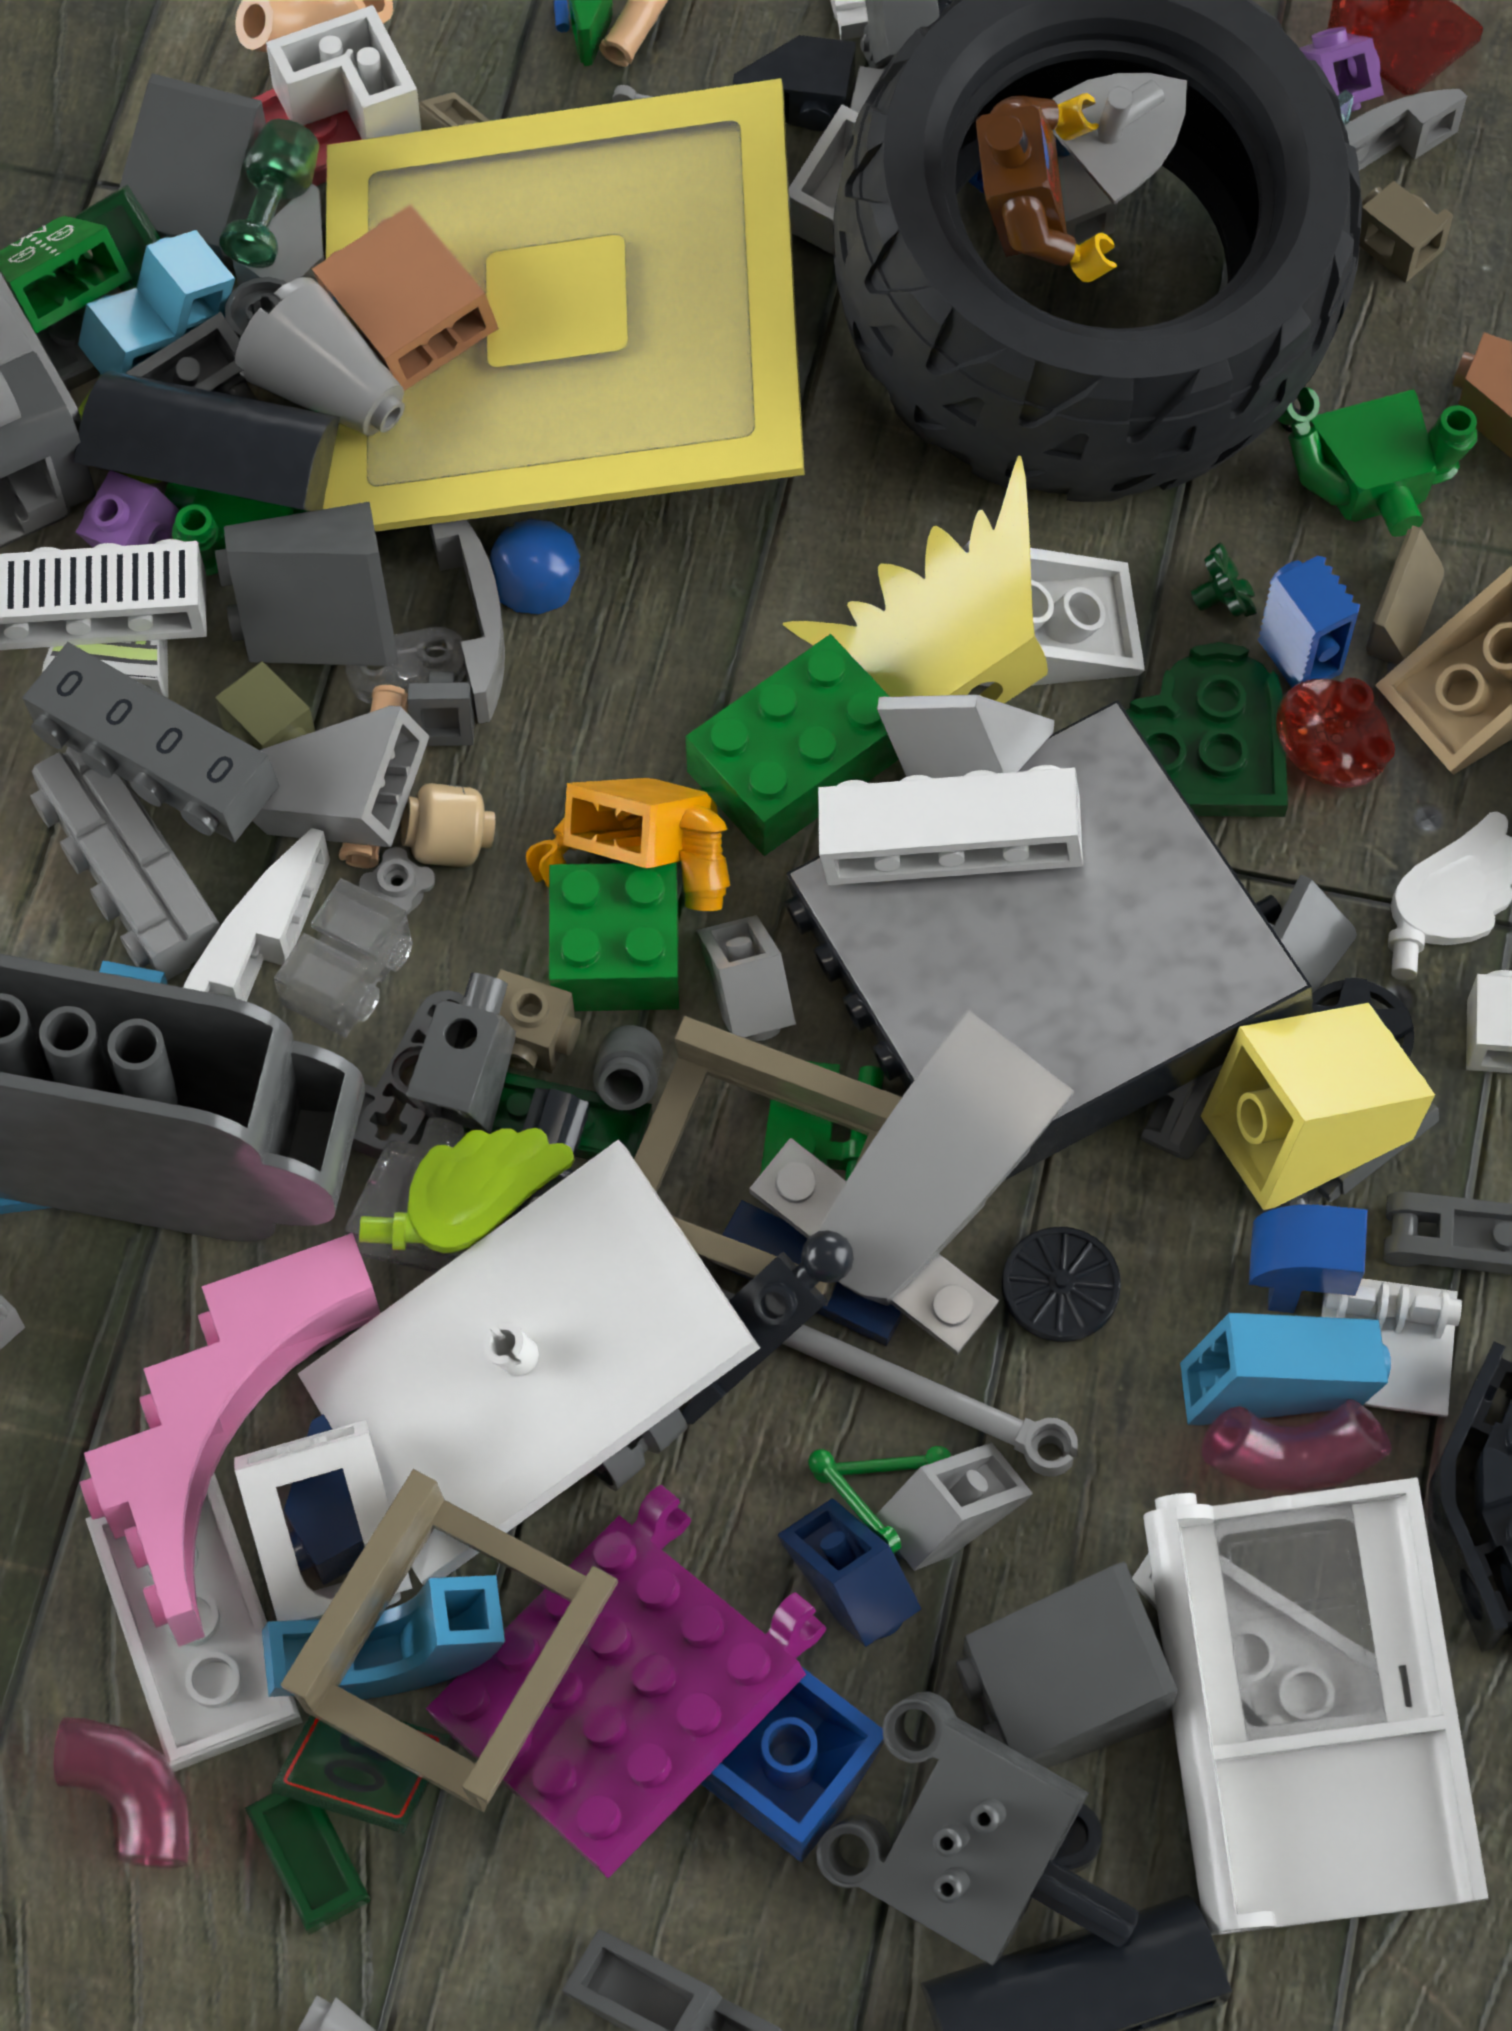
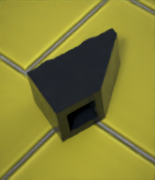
(814, 76)

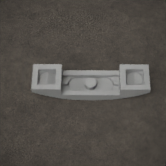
(1411, 122)
(483, 657)

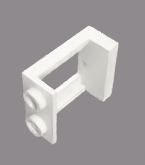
(293, 1461)

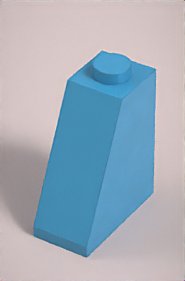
(1283, 1366)

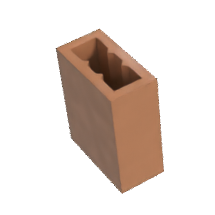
(407, 296)

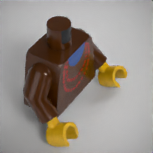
(1025, 182)

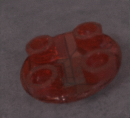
(1335, 731)

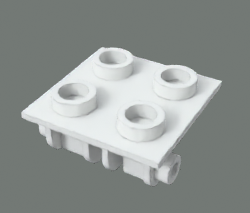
(1419, 1333)

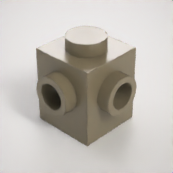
(542, 1022)

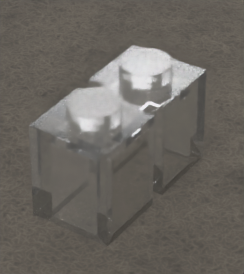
(337, 975)

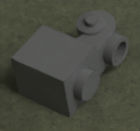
(891, 25)

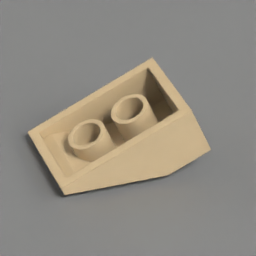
(1460, 680)

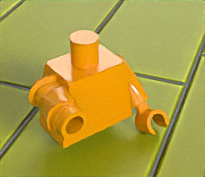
(644, 826)

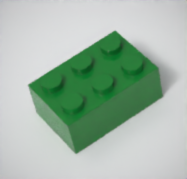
(788, 737)

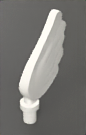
(1452, 894)

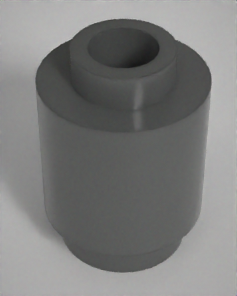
(628, 1067)

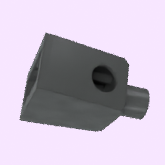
(459, 1080)

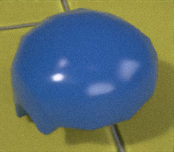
(534, 566)

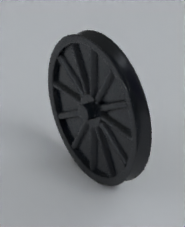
(1061, 1284)

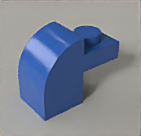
(1307, 1251)

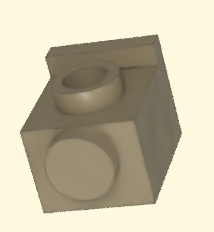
(1402, 230)

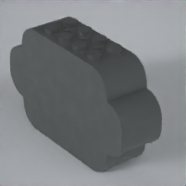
(166, 1105)

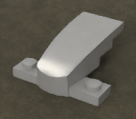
(925, 1178)

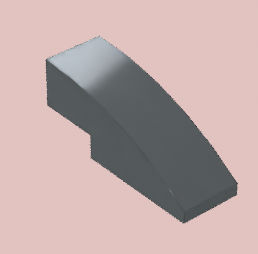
(650, 1995)

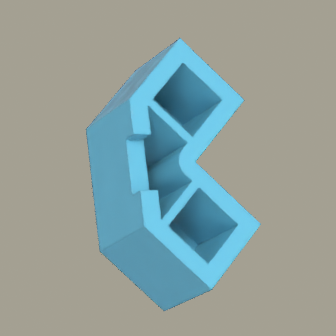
(176, 292)

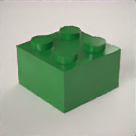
(615, 935)

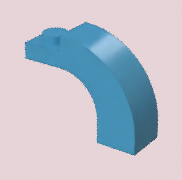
(420, 1643)

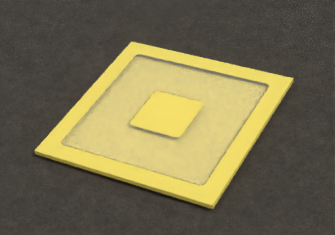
(631, 296)

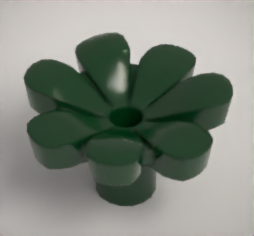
(1224, 585)

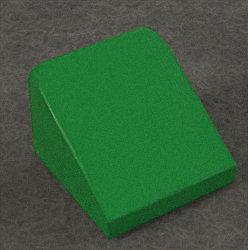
(589, 26)

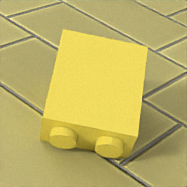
(1313, 1100)

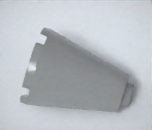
(319, 360)

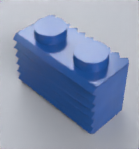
(1308, 621)

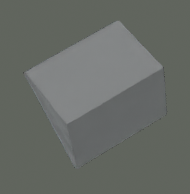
(961, 734)

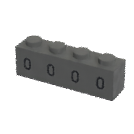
(150, 743)

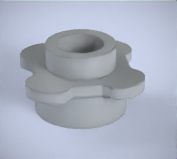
(397, 865)

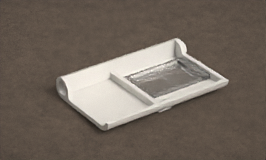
(1301, 1745)

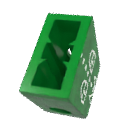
(56, 274)

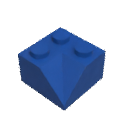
(798, 1766)

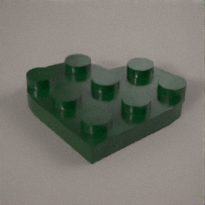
(1219, 732)

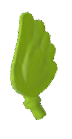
(470, 1189)

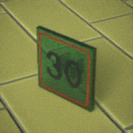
(351, 1778)

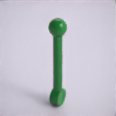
(822, 1463)
(888, 1464)

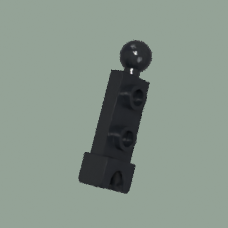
(778, 1305)

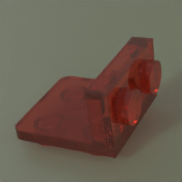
(1410, 36)

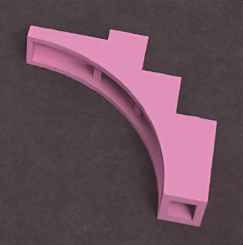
(254, 1334)

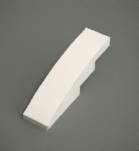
(264, 921)

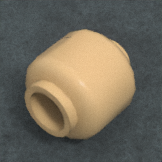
(447, 825)

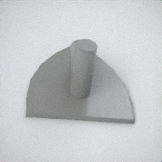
(1136, 130)

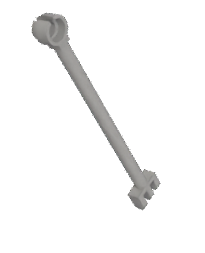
(1023, 1435)

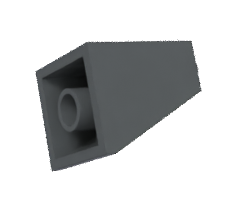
(192, 158)
(309, 588)
(1070, 1671)

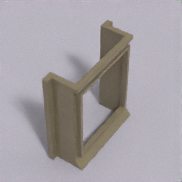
(765, 1071)
(364, 1598)

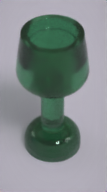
(280, 168)

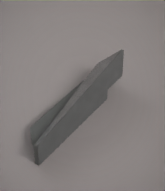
(1316, 939)

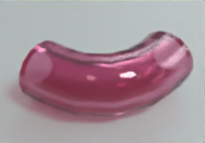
(1296, 1456)
(134, 1782)

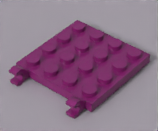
(648, 1698)

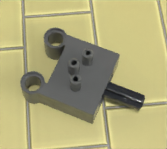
(975, 1841)

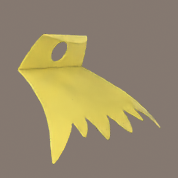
(960, 622)

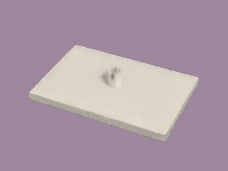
(535, 1352)

